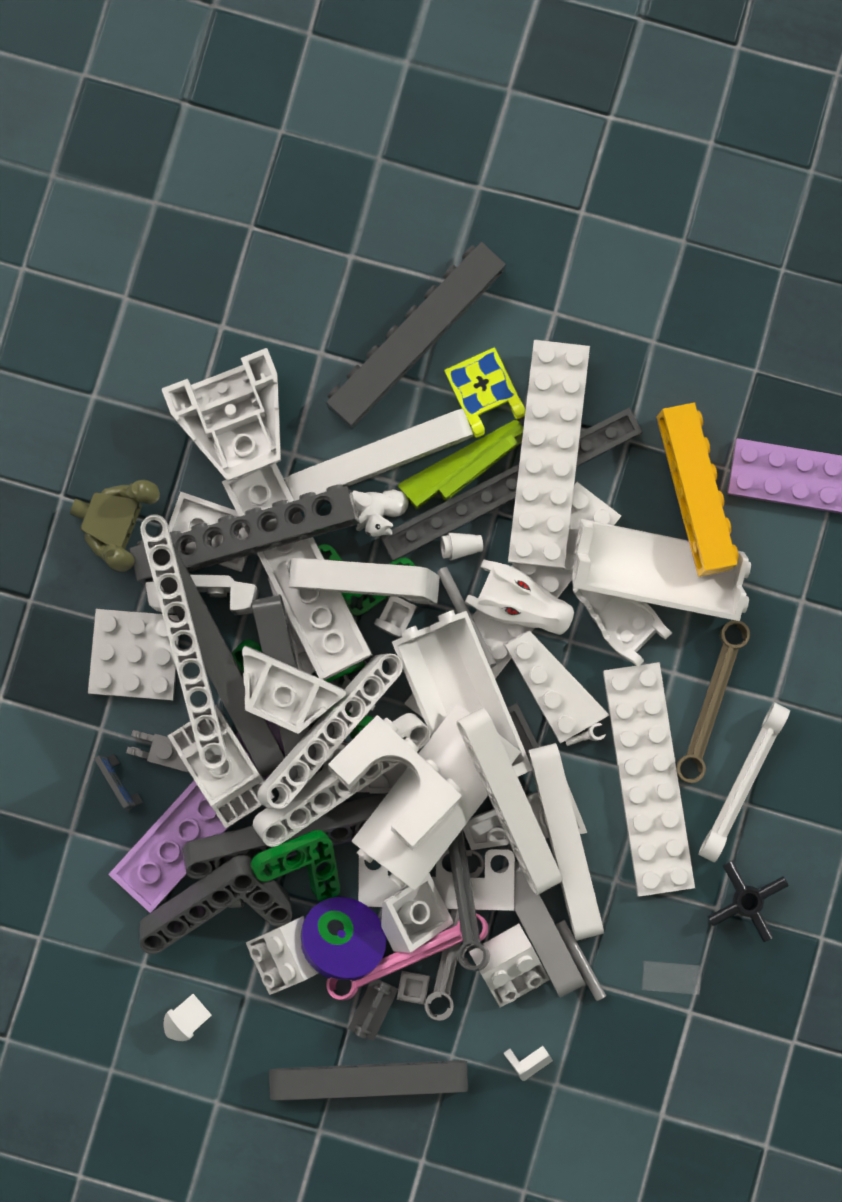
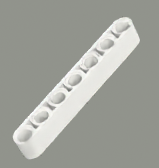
(382, 455)
(318, 735)
(331, 791)
(509, 801)
(565, 841)

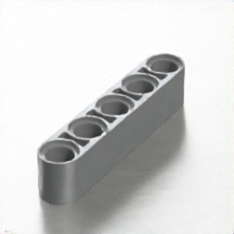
(544, 936)

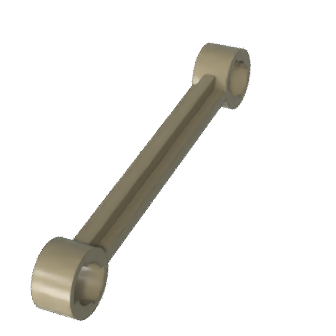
(712, 701)

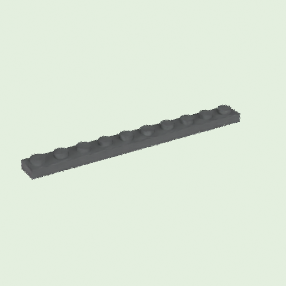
(500, 490)

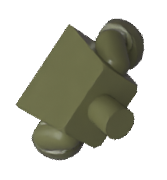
(112, 518)

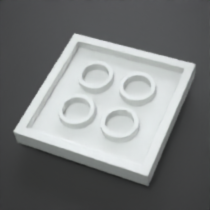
(132, 656)

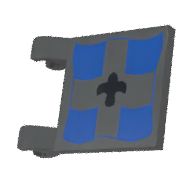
(106, 766)

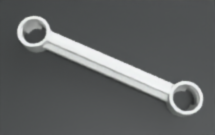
(718, 834)

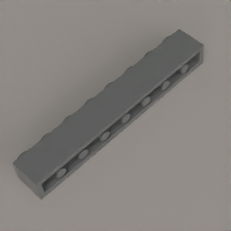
(416, 334)

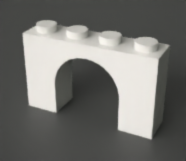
(381, 743)

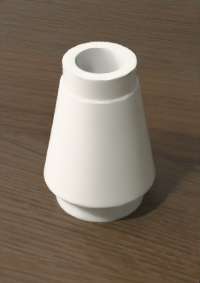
(460, 545)

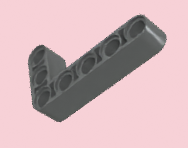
(210, 897)

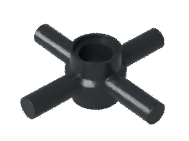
(736, 906)

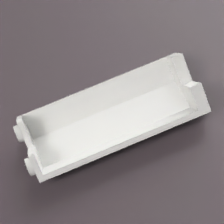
(450, 669)

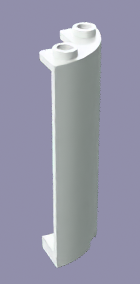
(654, 571)
(452, 757)

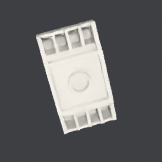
(217, 586)
(234, 785)

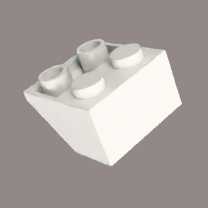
(280, 957)
(511, 967)

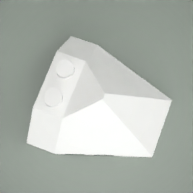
(232, 415)

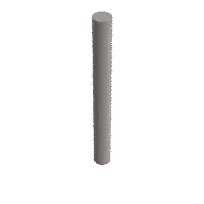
(460, 607)

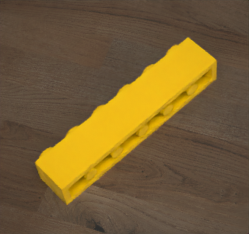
(697, 489)

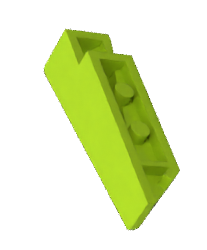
(462, 467)

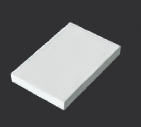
(193, 511)

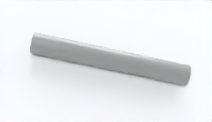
(580, 960)

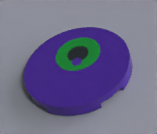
(343, 939)

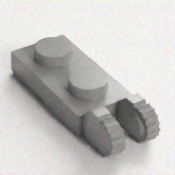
(161, 751)

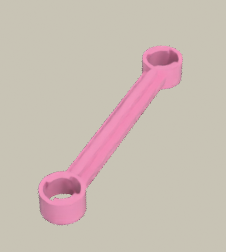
(402, 959)

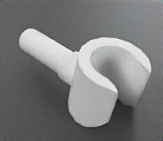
(585, 736)

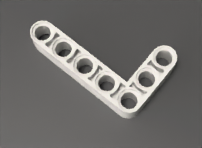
(410, 582)

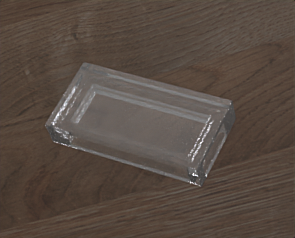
(671, 977)

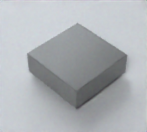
(413, 987)

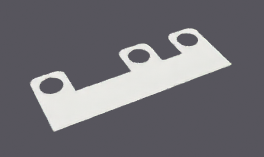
(489, 893)

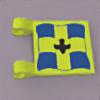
(482, 386)

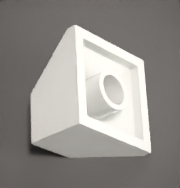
(414, 916)

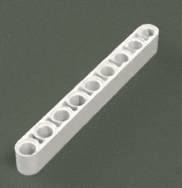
(183, 656)

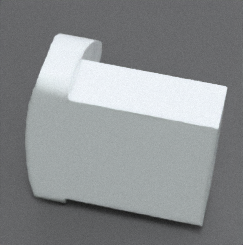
(395, 616)
(185, 1019)
(530, 1064)

